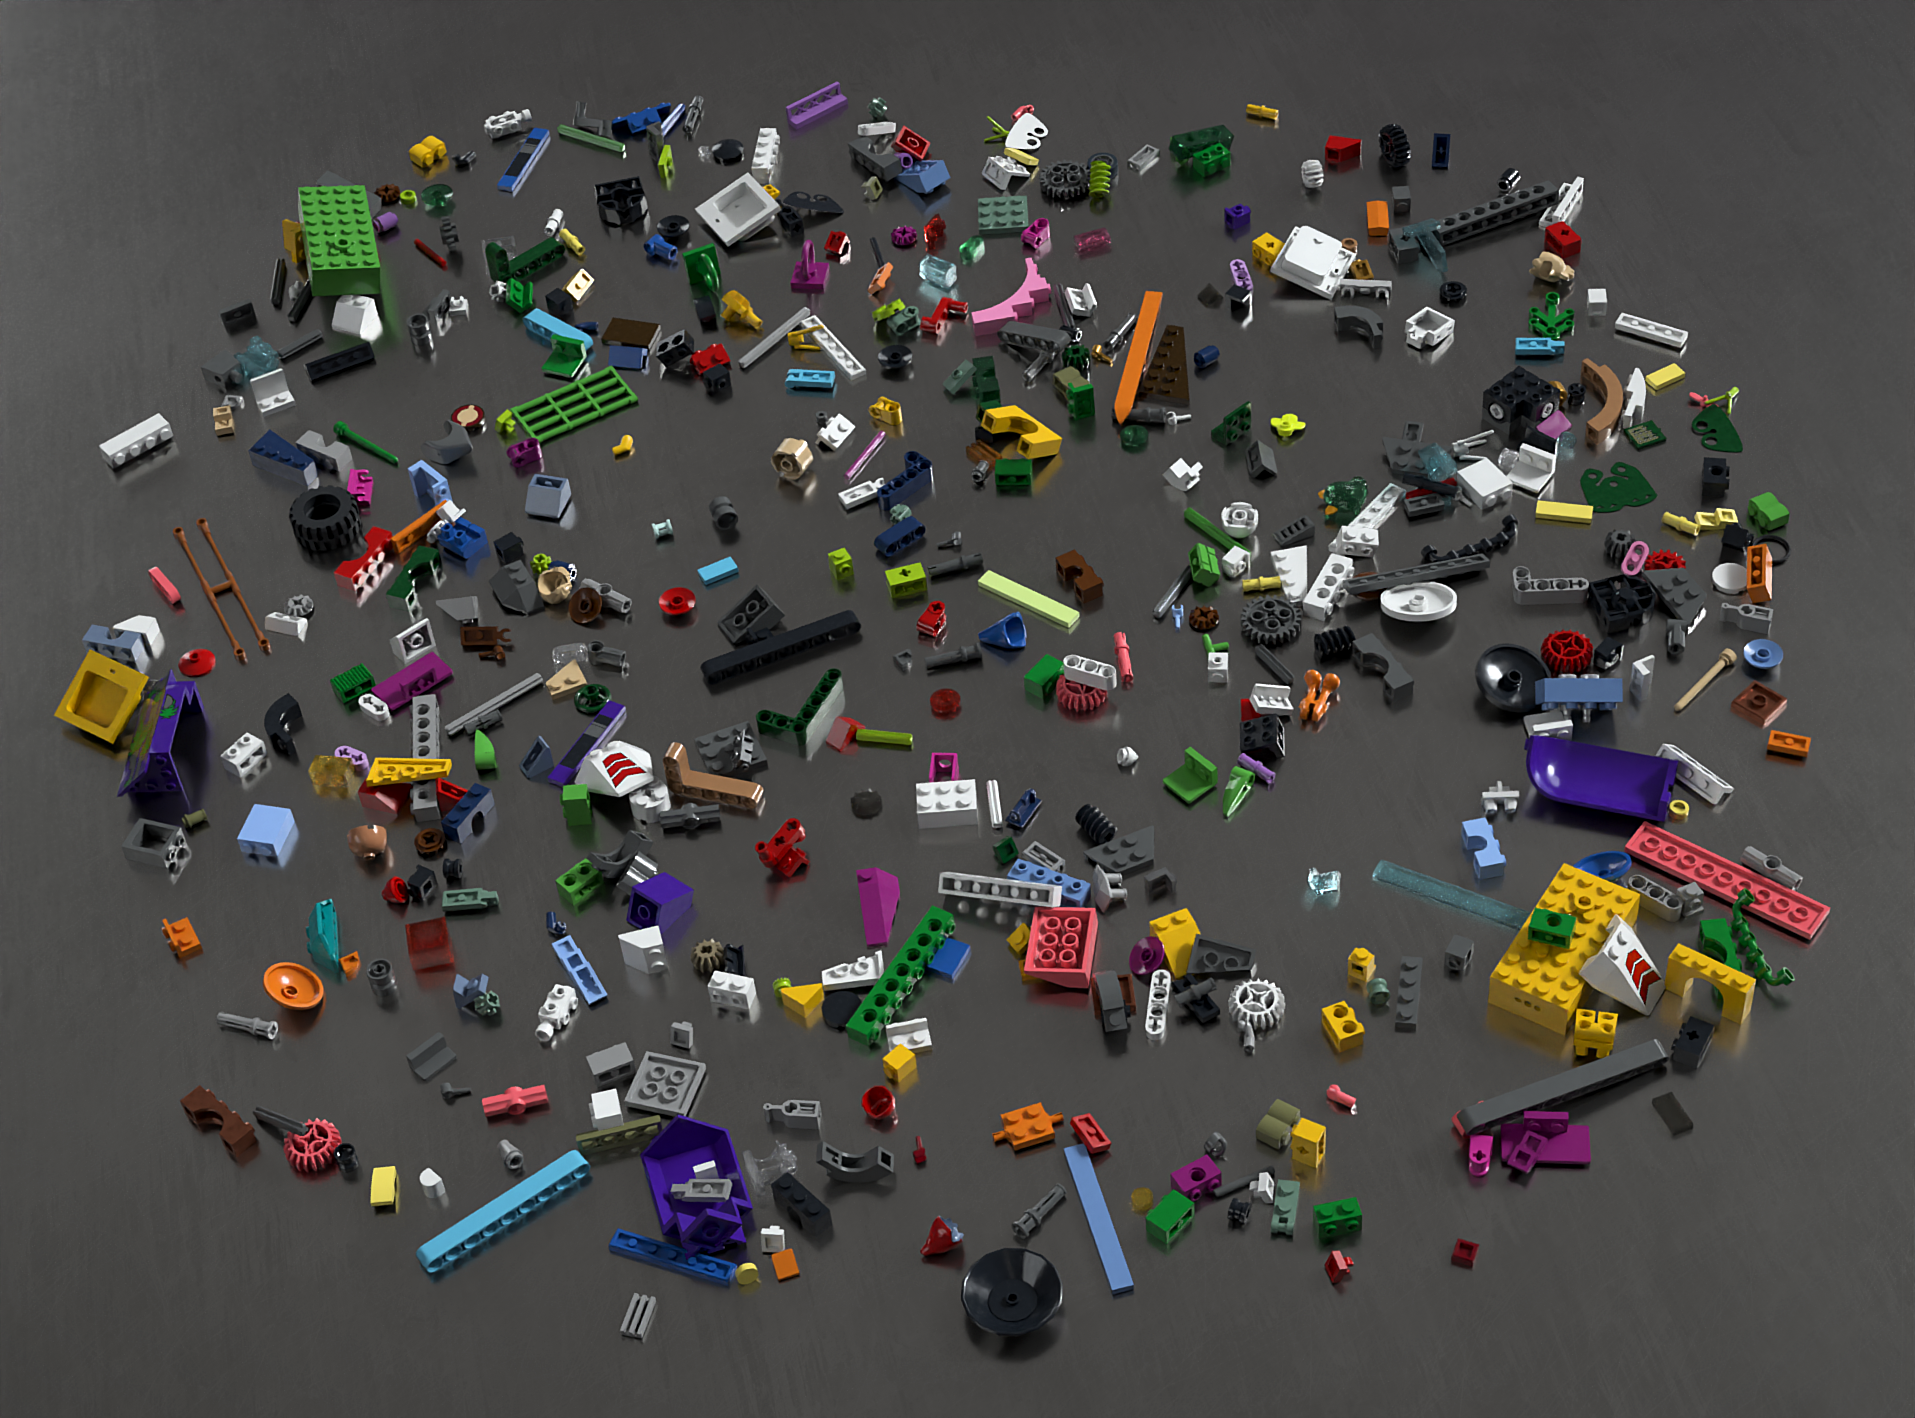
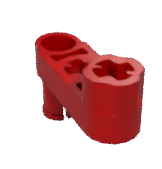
(945, 306)
(789, 833)

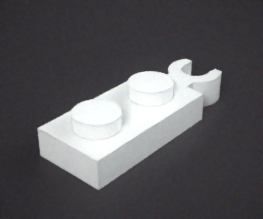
(860, 493)

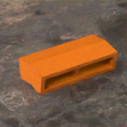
(1378, 218)

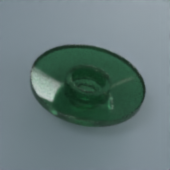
(436, 194)

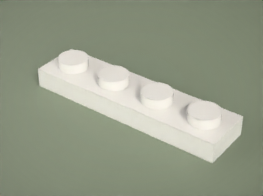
(1651, 330)

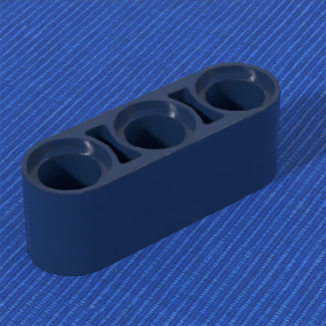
(899, 536)

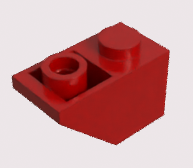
(1342, 148)

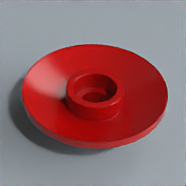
(677, 601)
(196, 662)

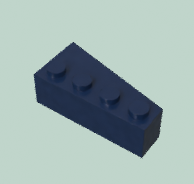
(283, 459)

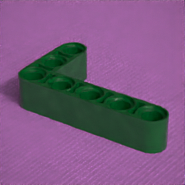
(523, 265)
(801, 728)

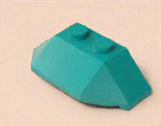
(323, 935)

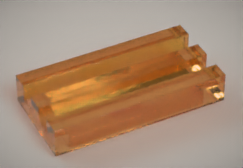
(986, 451)

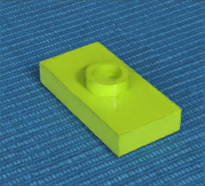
(665, 161)

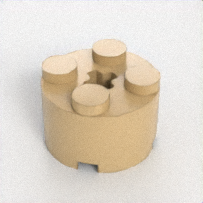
(792, 458)

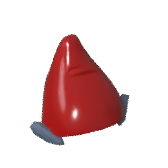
(942, 1237)

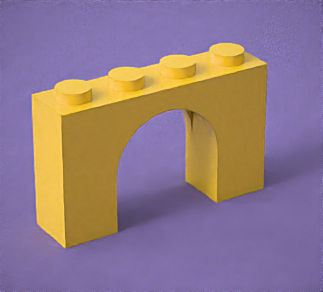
(1035, 438)
(1734, 985)

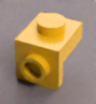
(1020, 938)

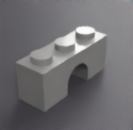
(334, 456)

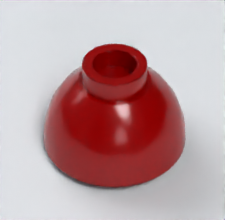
(395, 891)

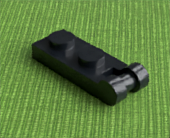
(1205, 1008)

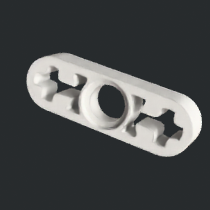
(876, 128)

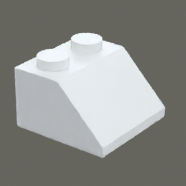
(354, 313)
(413, 641)
(644, 950)

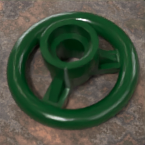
(592, 695)

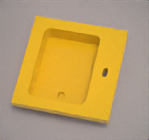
(102, 700)

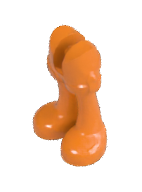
(1313, 681)

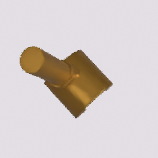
(1097, 352)

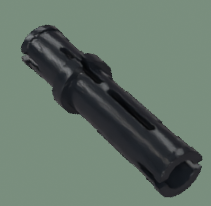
(1422, 482)

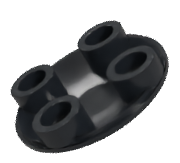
(727, 149)

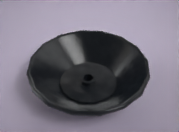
(1008, 1276)

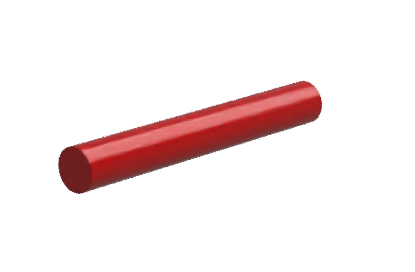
(430, 252)

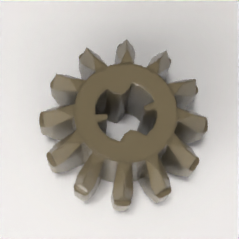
(707, 955)

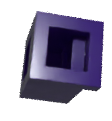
(1237, 216)

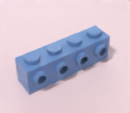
(1074, 891)

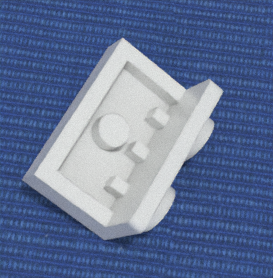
(1081, 301)
(836, 432)
(1271, 699)

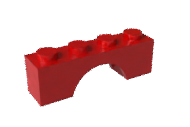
(353, 573)

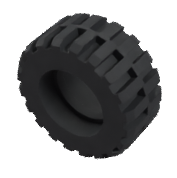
(327, 532)

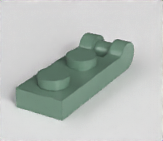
(1285, 1206)

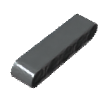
(1034, 336)

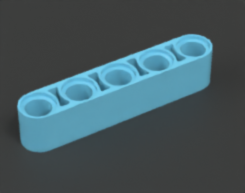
(548, 325)

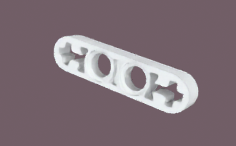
(1158, 1004)

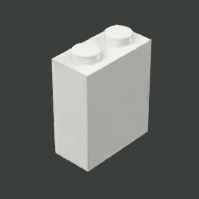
(1484, 483)

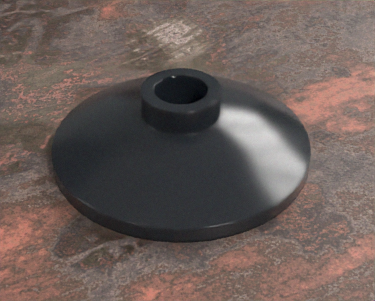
(673, 226)
(895, 356)

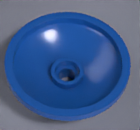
(1606, 865)

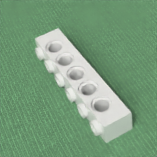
(1000, 889)

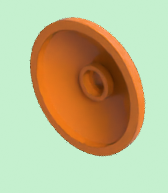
(292, 986)

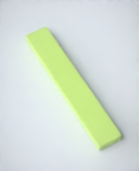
(1028, 598)

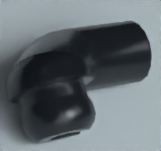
(464, 160)

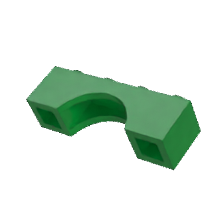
(1717, 938)

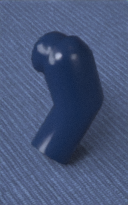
(587, 326)

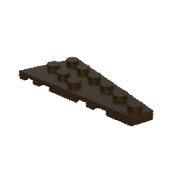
(1168, 369)

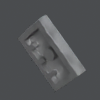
(655, 139)

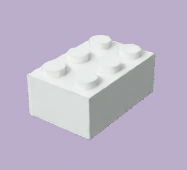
(946, 804)

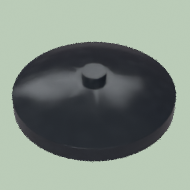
(1508, 676)

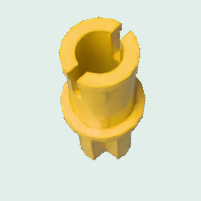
(1262, 111)

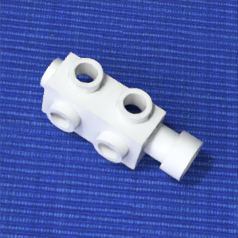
(504, 125)
(555, 1011)

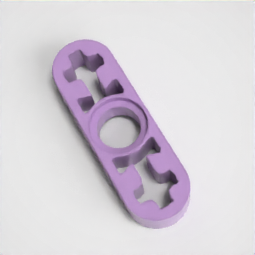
(1243, 272)

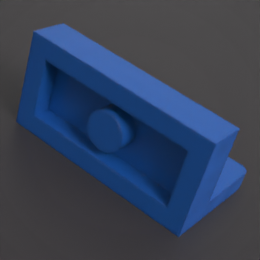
(626, 356)

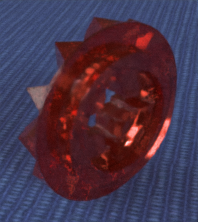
(945, 695)

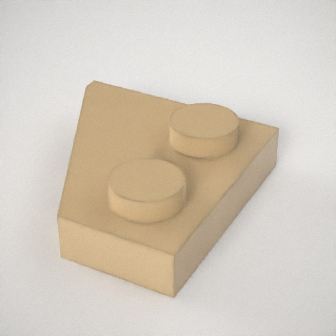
(566, 681)

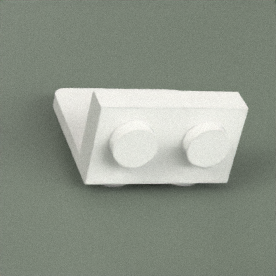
(1549, 725)

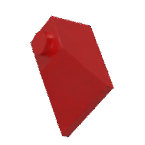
(910, 143)
(384, 797)

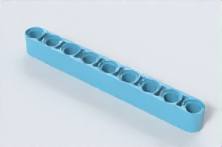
(502, 1211)

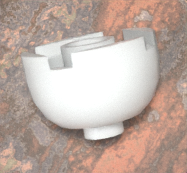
(1239, 520)

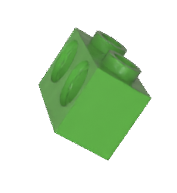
(579, 882)

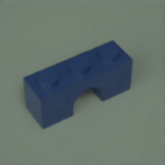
(458, 821)

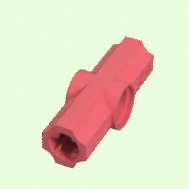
(514, 1100)

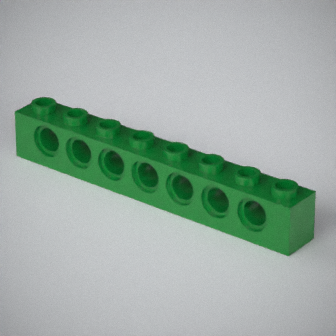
(900, 976)

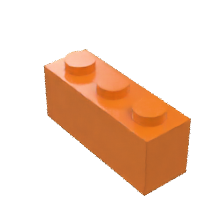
(1759, 573)

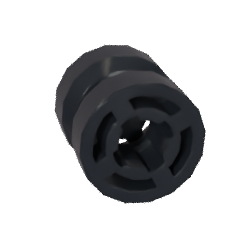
(346, 1157)

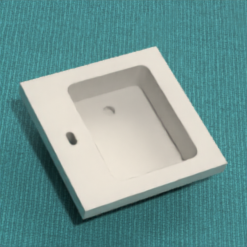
(739, 210)
(1313, 261)

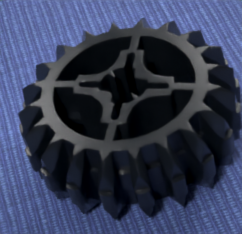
(1394, 145)

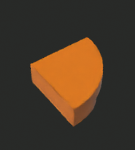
(349, 963)

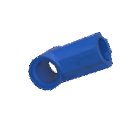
(658, 246)

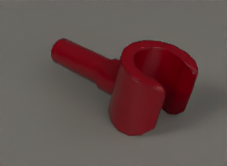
(919, 1154)

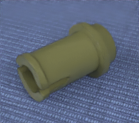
(194, 818)

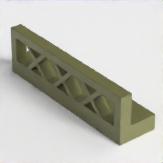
(619, 1136)

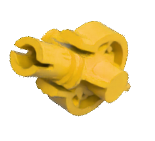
(741, 305)

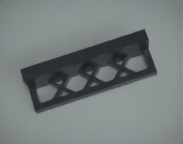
(339, 360)

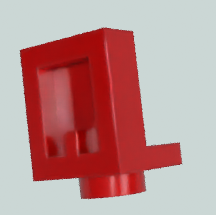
(836, 242)

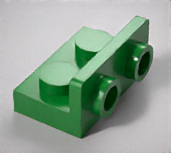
(519, 296)
(1081, 401)

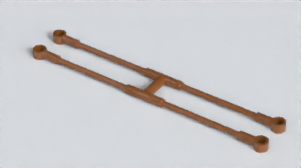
(239, 652)

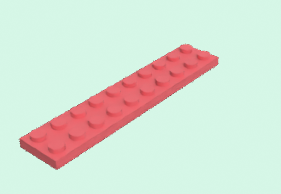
(1726, 879)

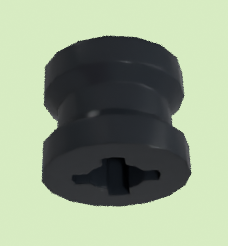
(1576, 394)
(452, 868)
(1239, 1211)

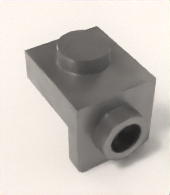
(1160, 879)

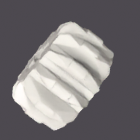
(1312, 173)

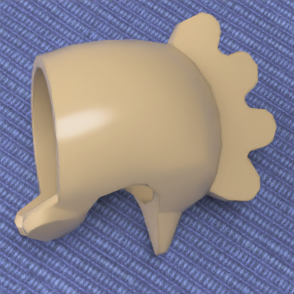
(1551, 268)

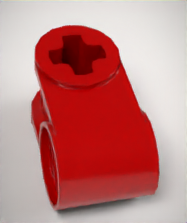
(932, 619)

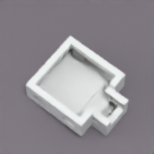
(1428, 328)

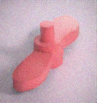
(1700, 399)

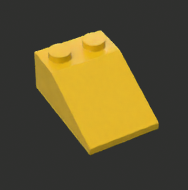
(1177, 935)

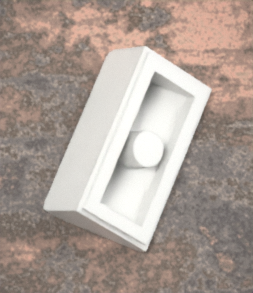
(284, 623)

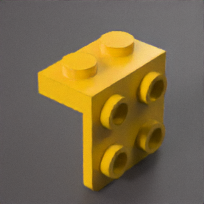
(293, 240)

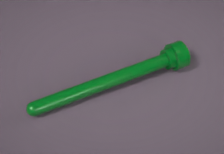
(342, 429)

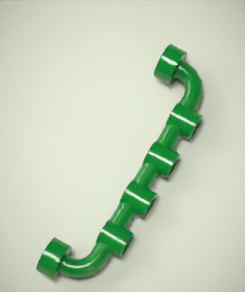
(1747, 939)

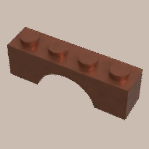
(203, 1106)

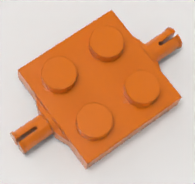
(1027, 1126)

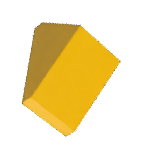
(803, 998)

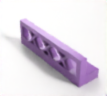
(816, 109)

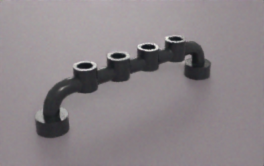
(1509, 522)

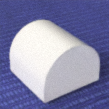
(431, 1184)

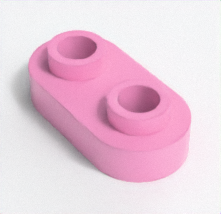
(1633, 559)

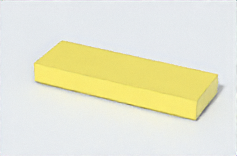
(1564, 511)

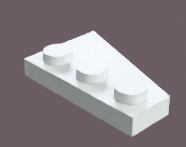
(861, 973)

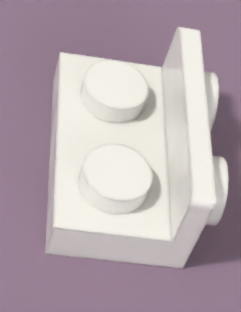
(911, 1034)

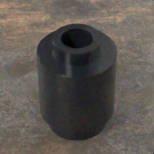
(1508, 179)

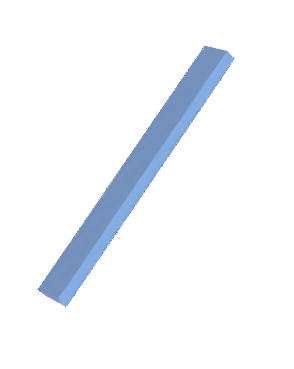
(1098, 1219)

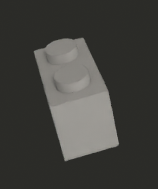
(611, 1064)

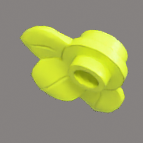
(1287, 424)

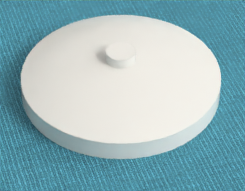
(1419, 601)

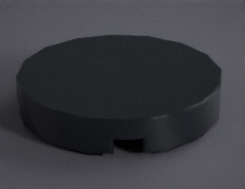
(839, 1008)

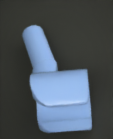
(1177, 614)

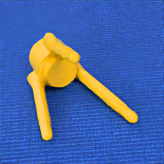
(796, 338)

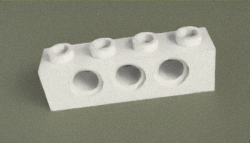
(1328, 587)

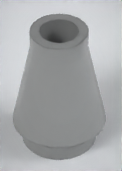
(510, 1155)

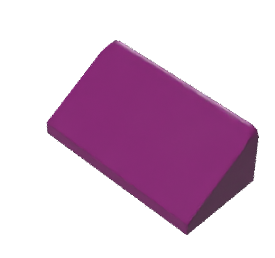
(1554, 425)

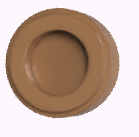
(1349, 244)

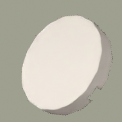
(1730, 578)

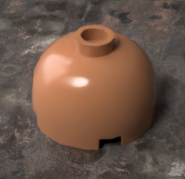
(367, 842)

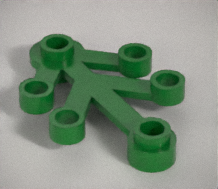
(1551, 331)

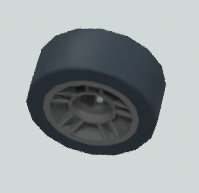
(1109, 159)

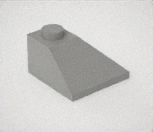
(461, 608)

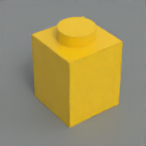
(899, 1063)

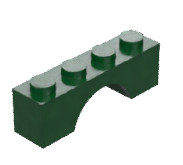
(422, 563)

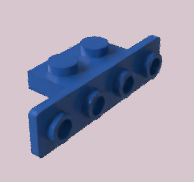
(638, 121)

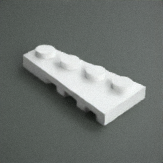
(1292, 569)

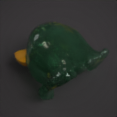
(1345, 496)

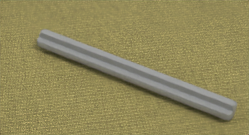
(774, 337)
(494, 703)

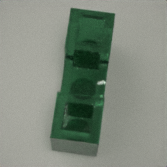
(985, 380)

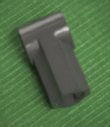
(1676, 635)
(600, 654)

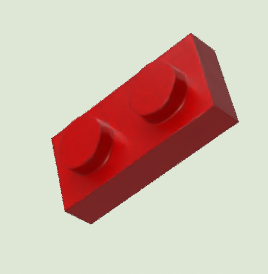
(1090, 1133)

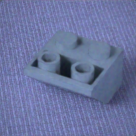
(547, 495)

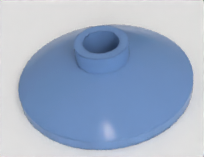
(1763, 653)

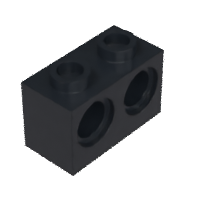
(675, 348)

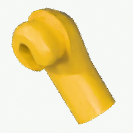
(624, 446)

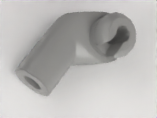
(1246, 1027)

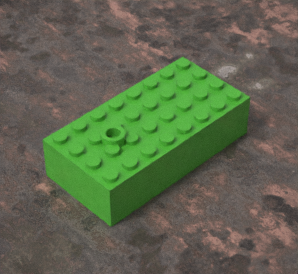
(338, 240)

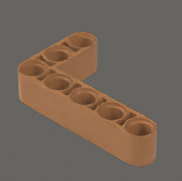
(707, 786)

